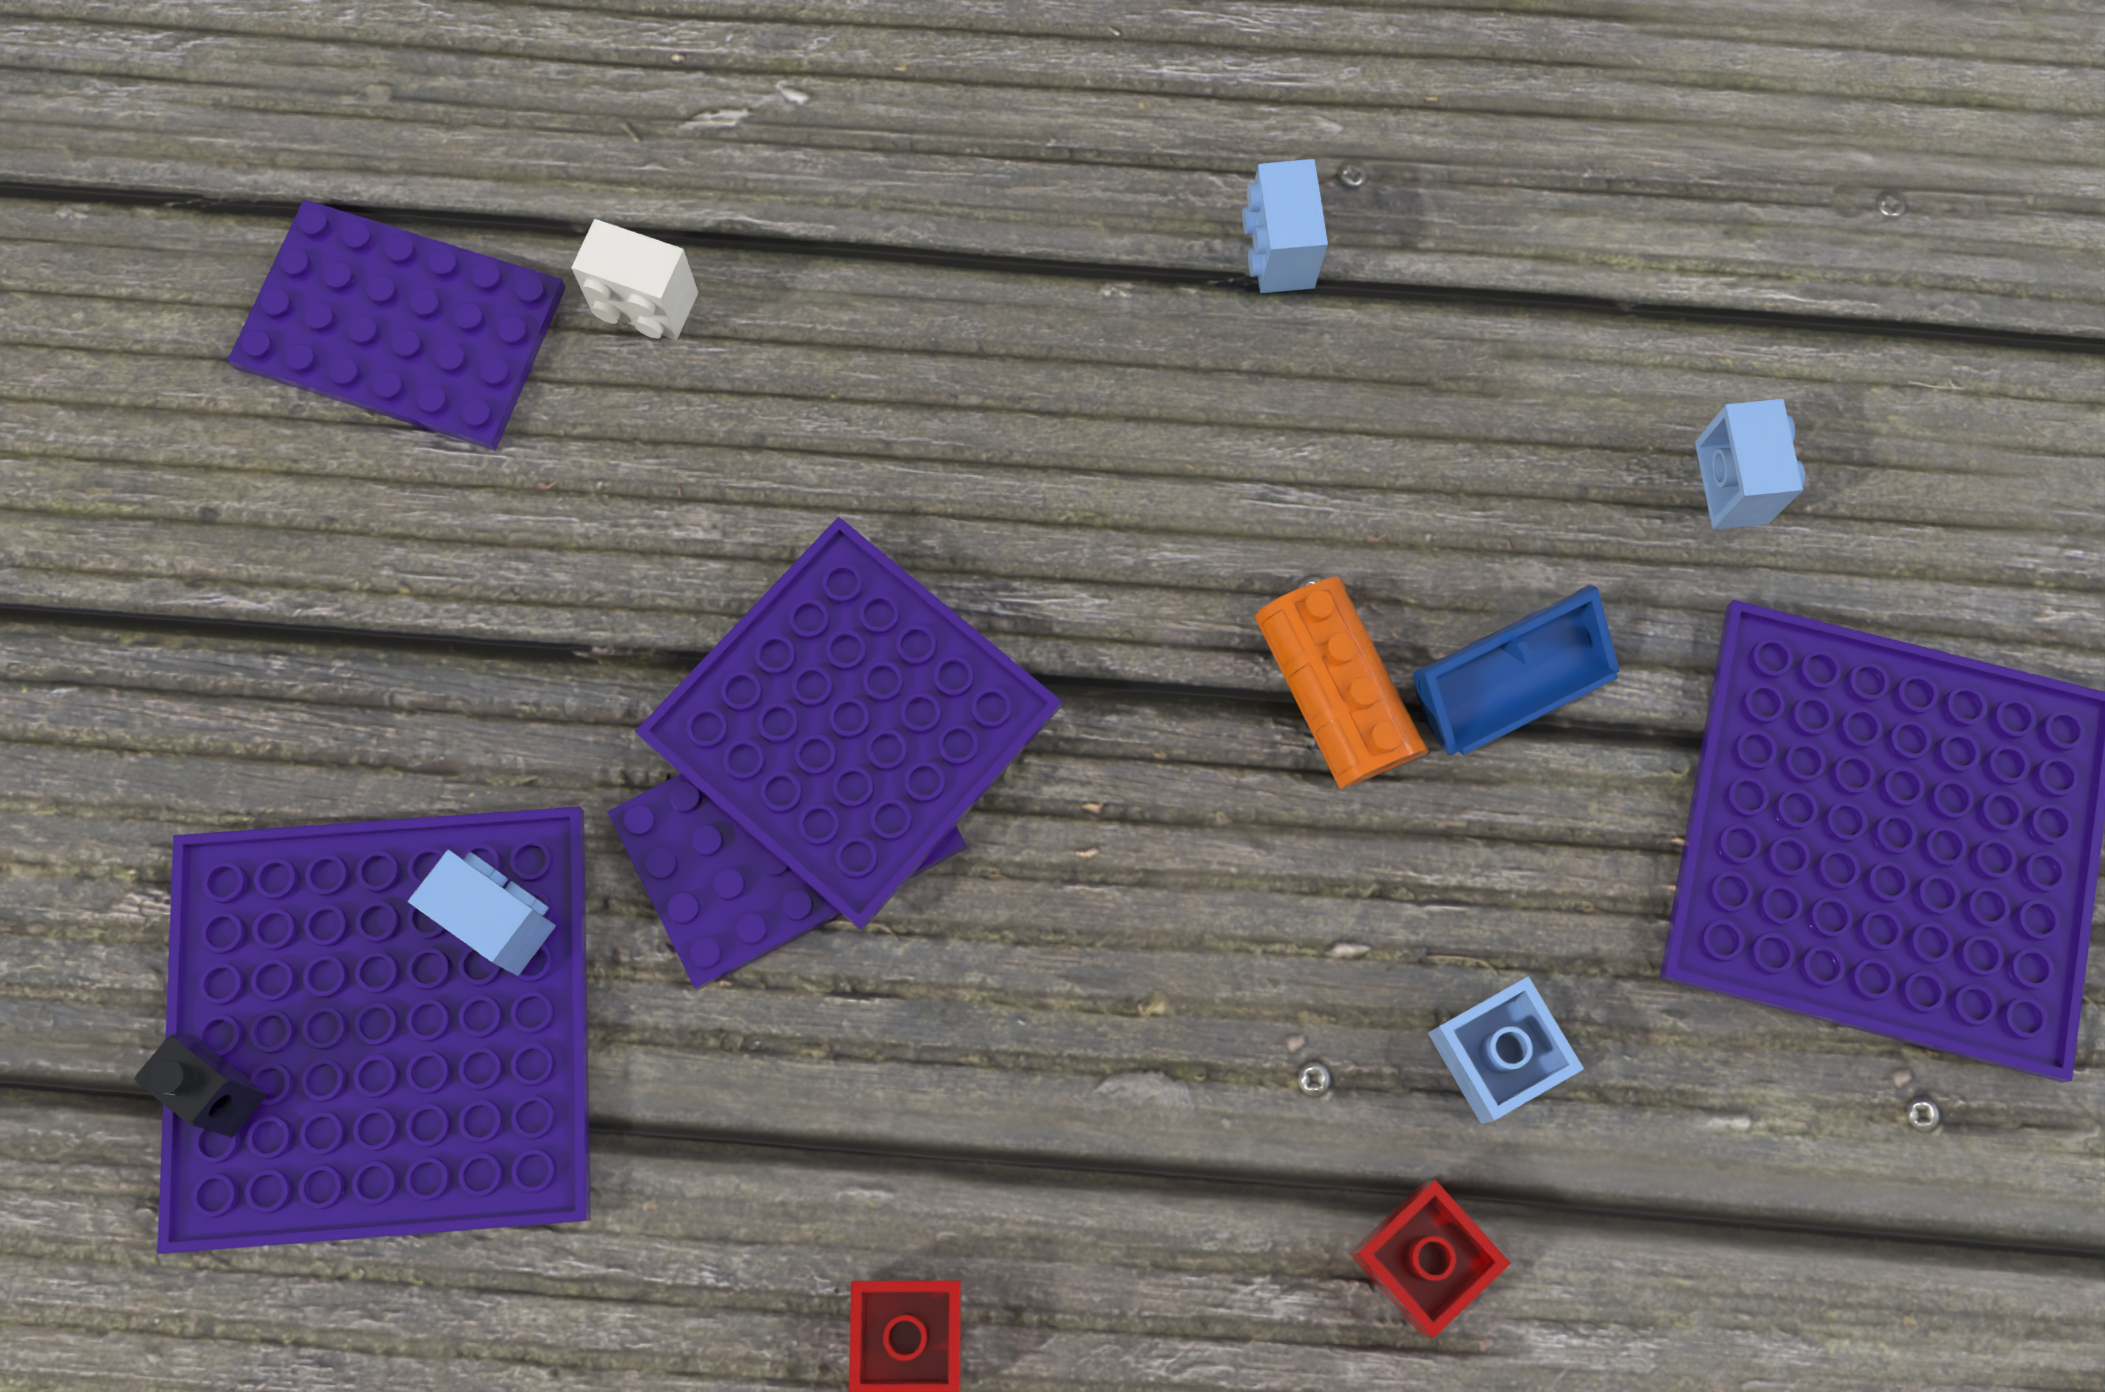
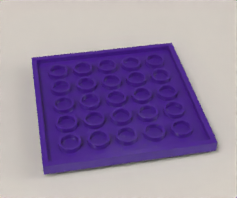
(849, 721)

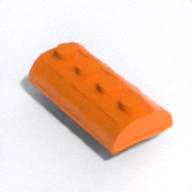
(1339, 682)

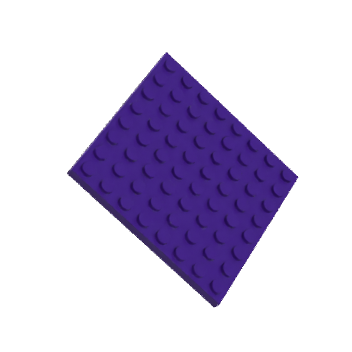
(1893, 841)
(392, 1054)

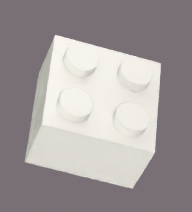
(635, 280)

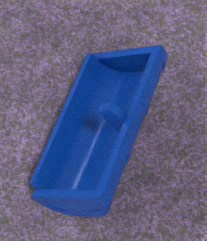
(1518, 673)

